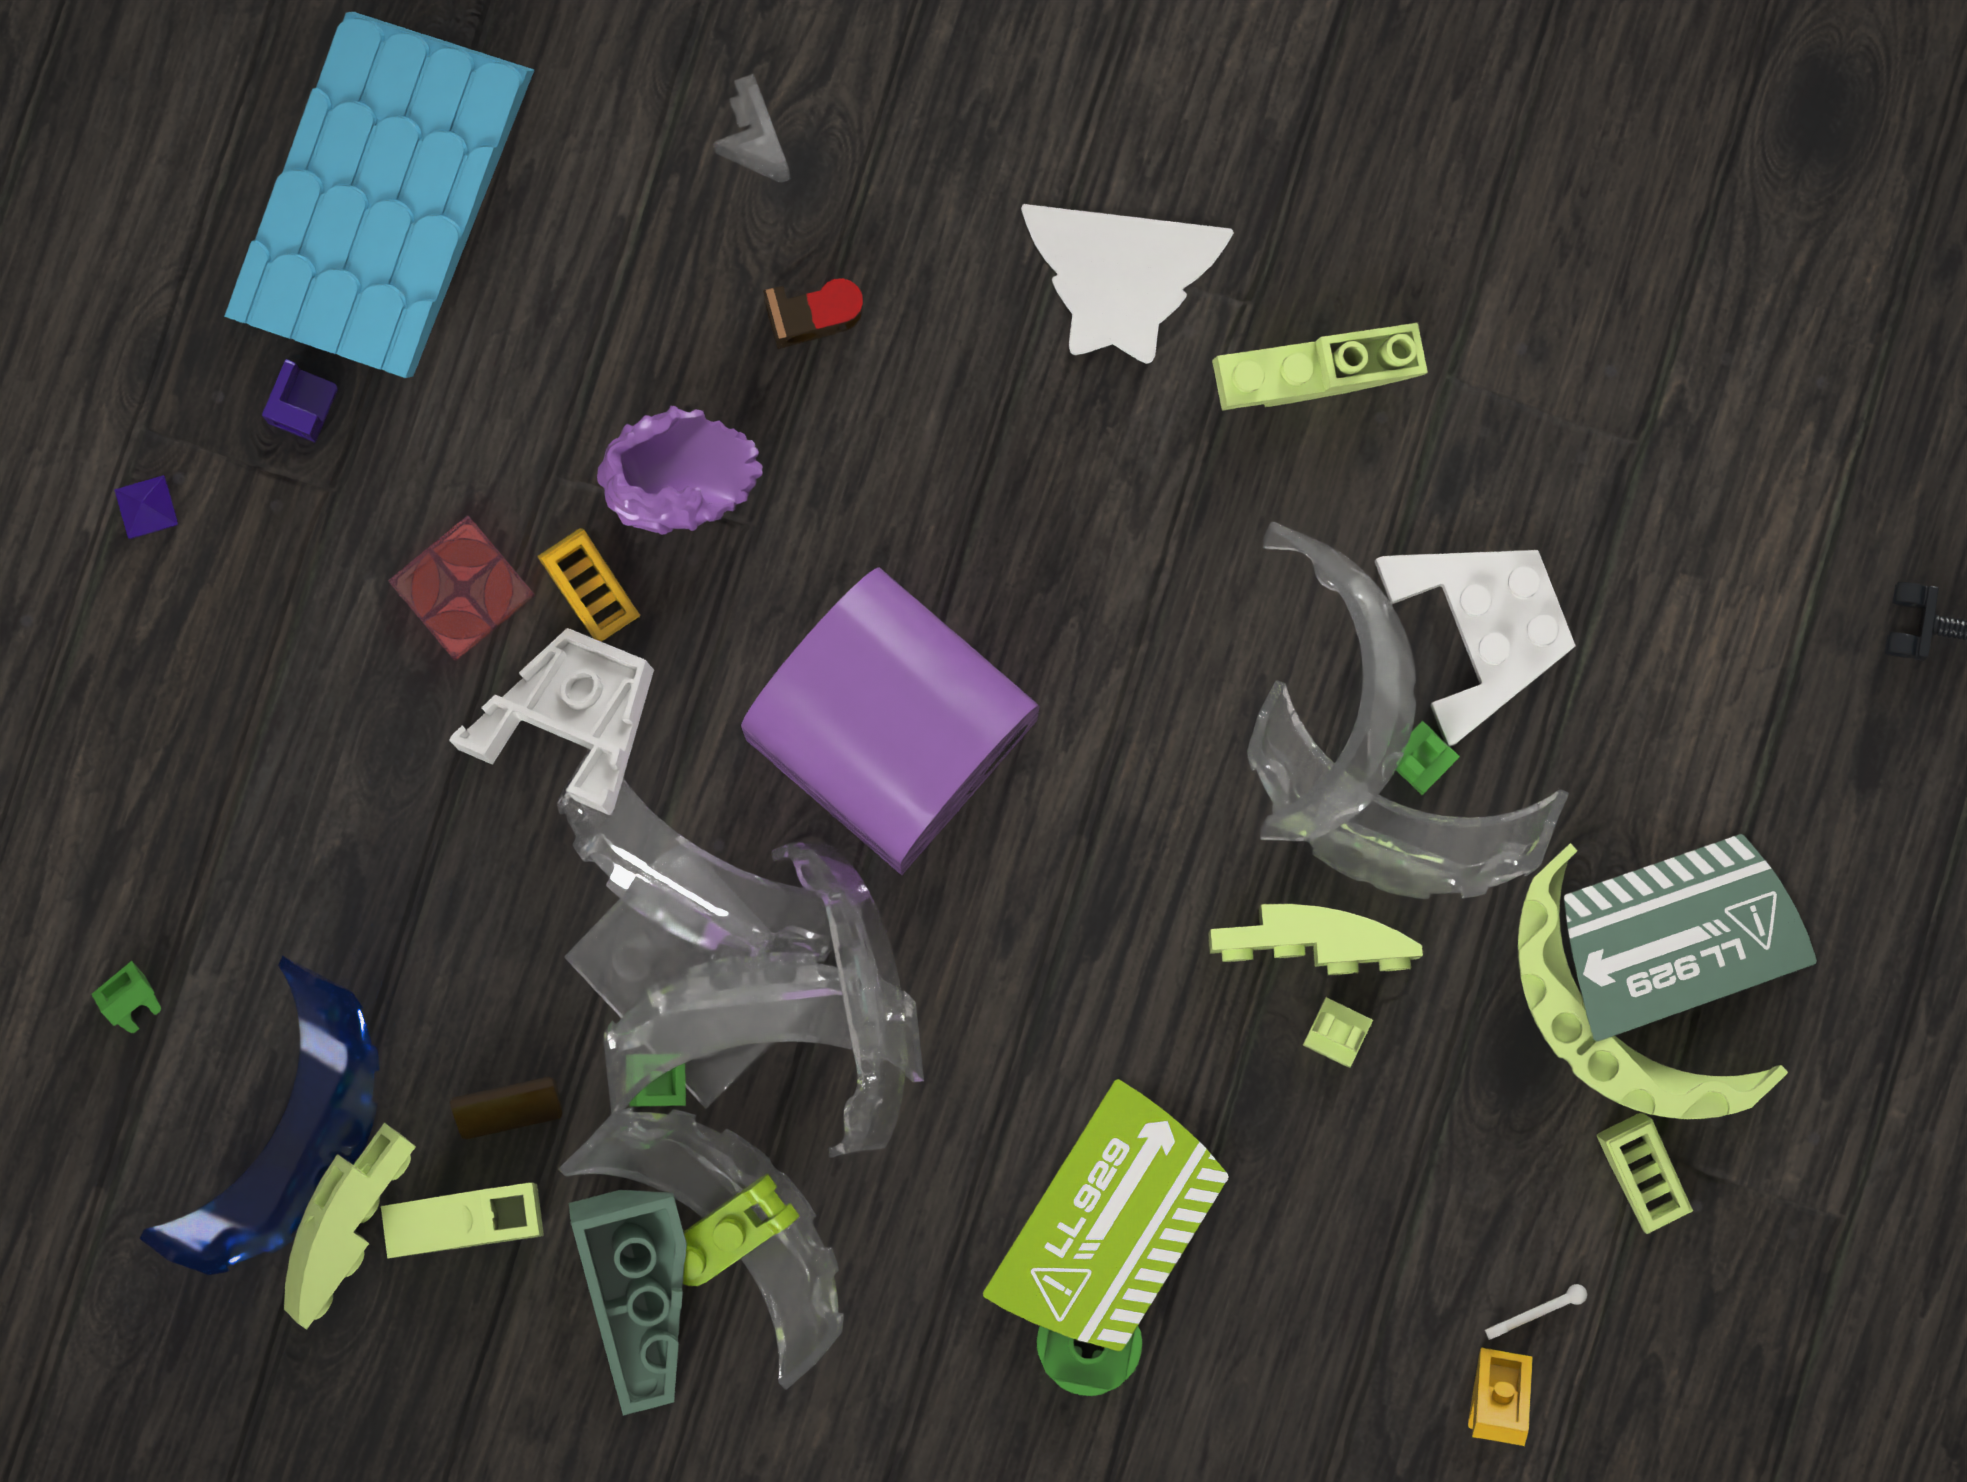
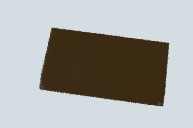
(507, 1107)

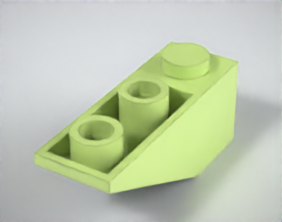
(462, 1220)

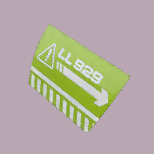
(1110, 1223)

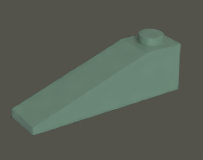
(634, 1273)

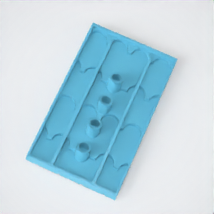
(378, 194)

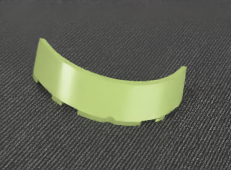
(1611, 1064)

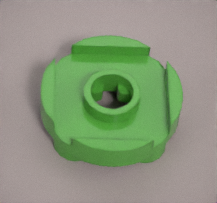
(1086, 1376)

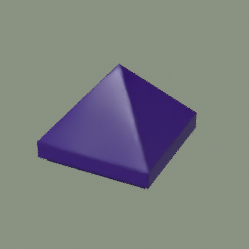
(146, 507)

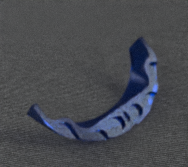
(324, 1117)

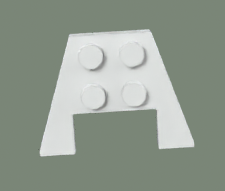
(1503, 616)
(580, 694)

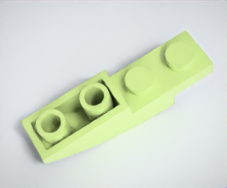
(1320, 367)
(1337, 937)
(326, 1239)

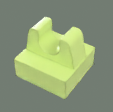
(1337, 1032)

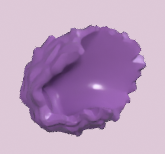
(677, 471)

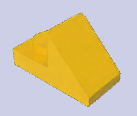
(1501, 1397)

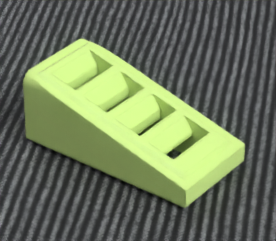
(1629, 1130)

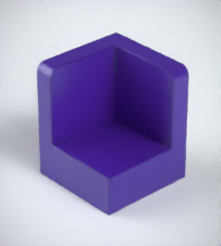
(299, 402)

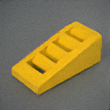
(563, 549)

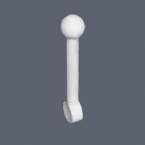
(1575, 1294)

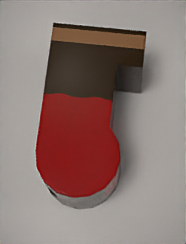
(814, 314)

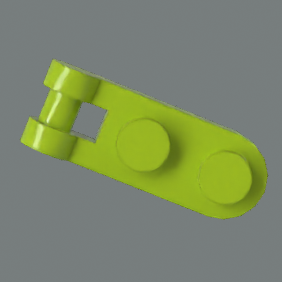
(734, 1230)

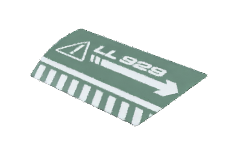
(1682, 935)

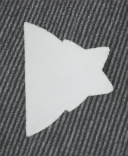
(1121, 272)

